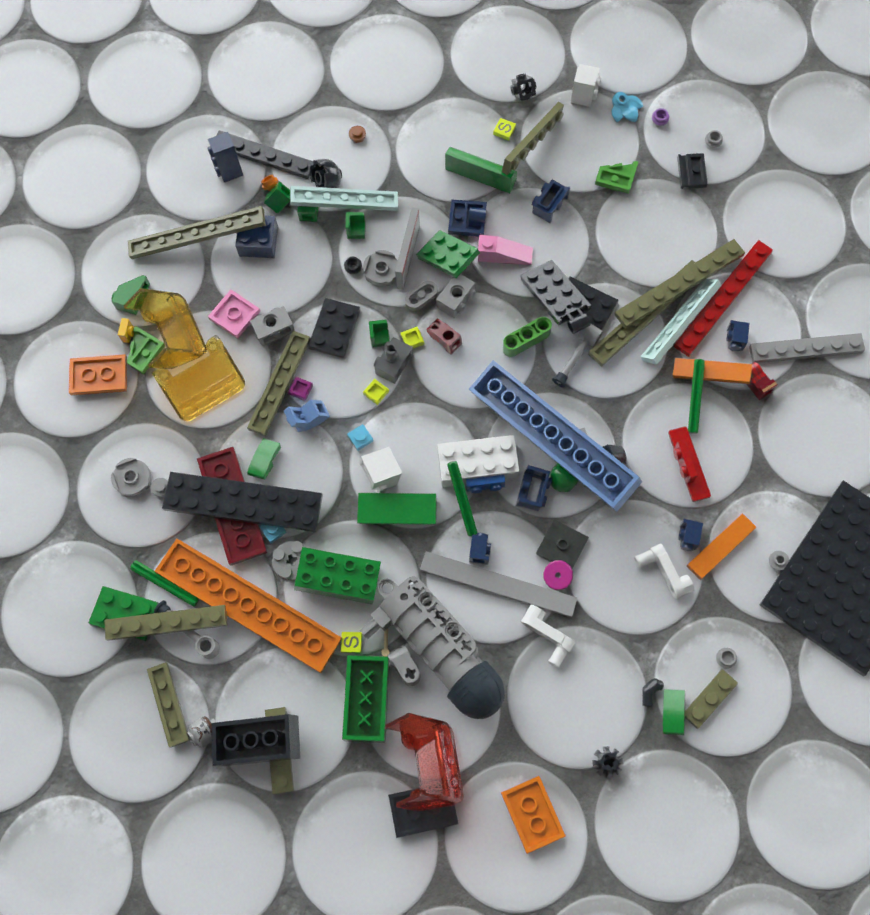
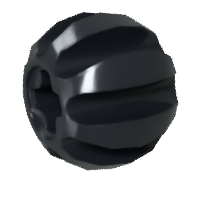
(601, 758)

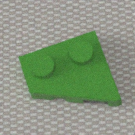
(617, 177)
(143, 350)

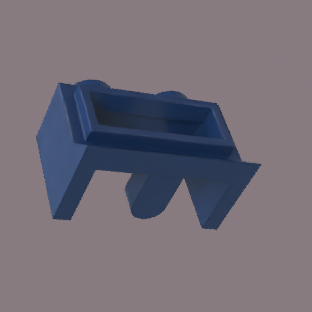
(544, 212)
(545, 483)

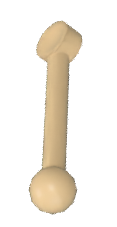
(385, 651)

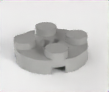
(378, 277)
(121, 473)
(281, 556)

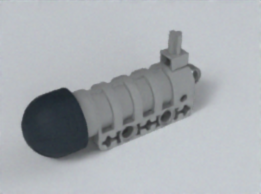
(472, 685)

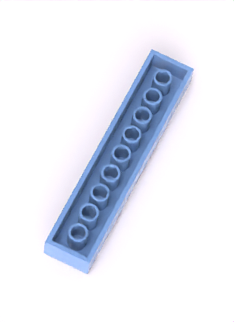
(556, 436)

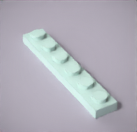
(343, 198)
(680, 321)

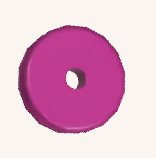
(551, 579)

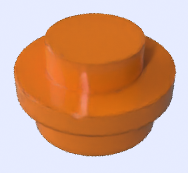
(269, 182)

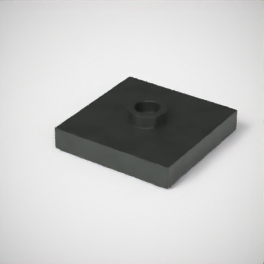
(562, 544)

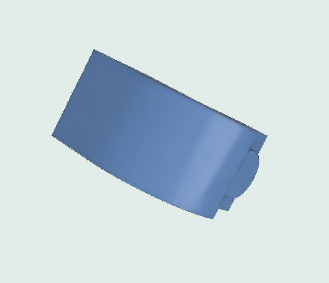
(307, 416)

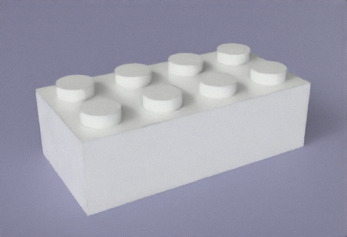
(479, 458)

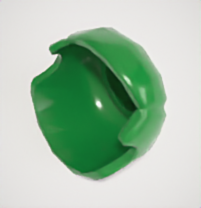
(561, 479)

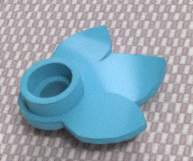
(627, 108)

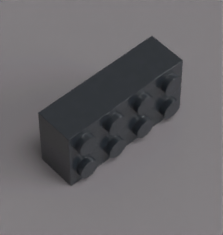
(255, 740)

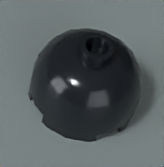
(325, 173)

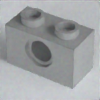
(451, 304)
(269, 334)

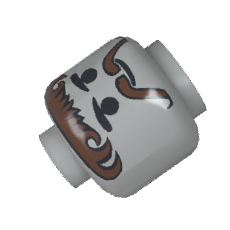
(201, 732)

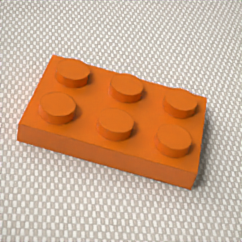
(98, 374)
(533, 814)

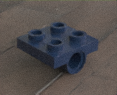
(467, 218)

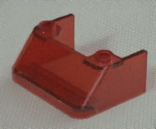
(435, 762)

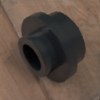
(353, 261)

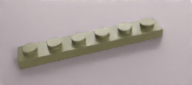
(530, 142)
(278, 383)
(165, 622)

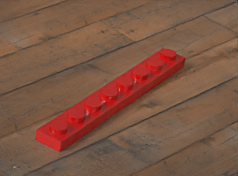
(723, 298)

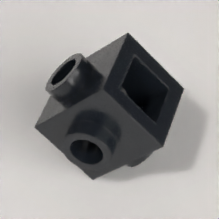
(528, 89)

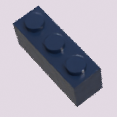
(224, 157)

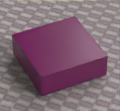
(300, 388)

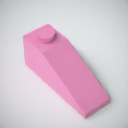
(501, 250)

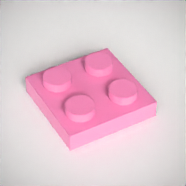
(234, 313)

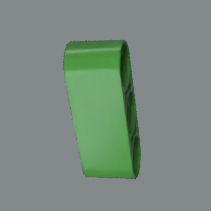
(531, 329)

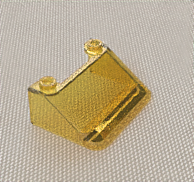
(203, 383)

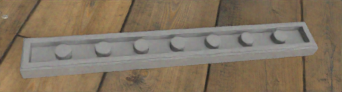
(498, 584)

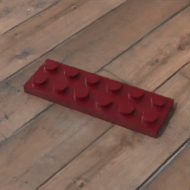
(239, 539)

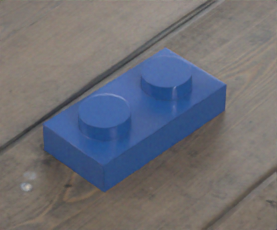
(477, 485)

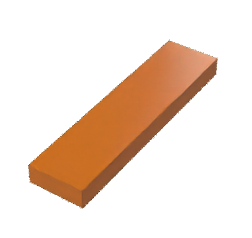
(714, 371)
(721, 546)

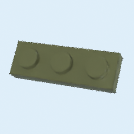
(710, 698)

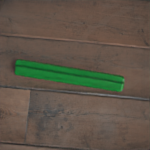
(696, 395)
(462, 498)
(164, 583)

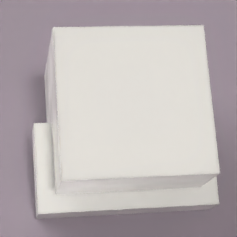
(381, 469)

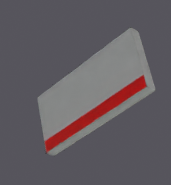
(407, 248)

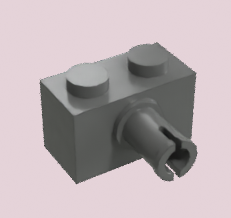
(393, 360)

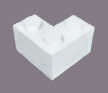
(586, 85)

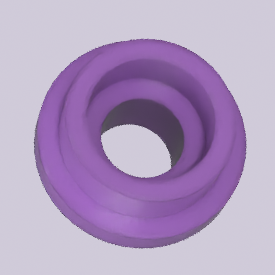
(663, 113)

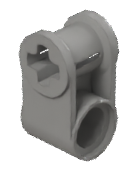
(404, 663)

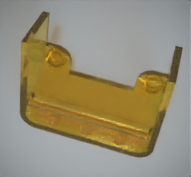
(175, 325)

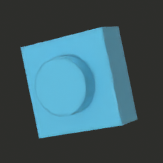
(360, 437)
(272, 532)

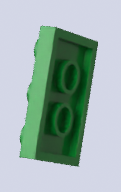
(448, 254)
(119, 604)

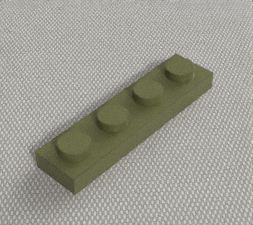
(168, 705)
(280, 770)

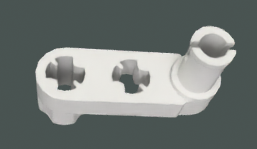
(676, 585)
(533, 621)

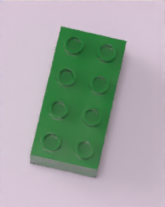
(337, 575)
(366, 699)

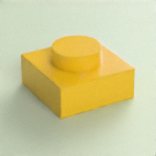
(125, 330)

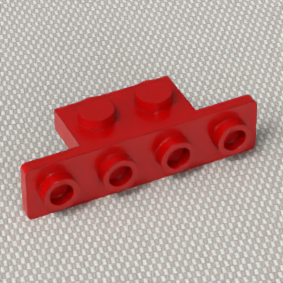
(689, 464)

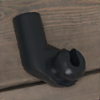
(649, 689)

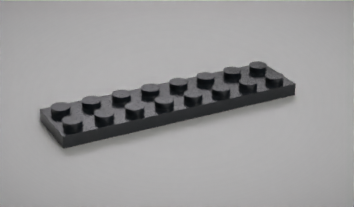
(242, 501)

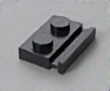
(692, 170)

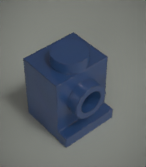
(737, 335)
(690, 534)
(479, 549)

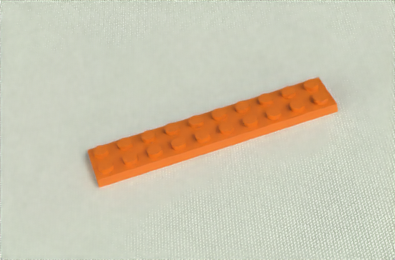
(249, 605)

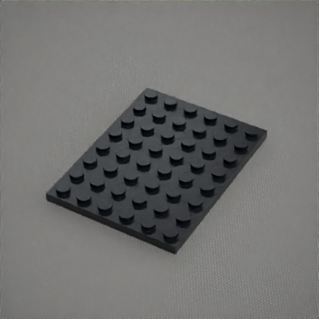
(828, 581)

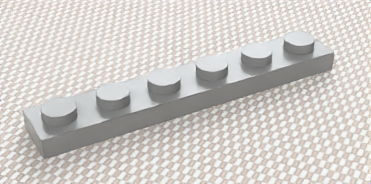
(807, 348)

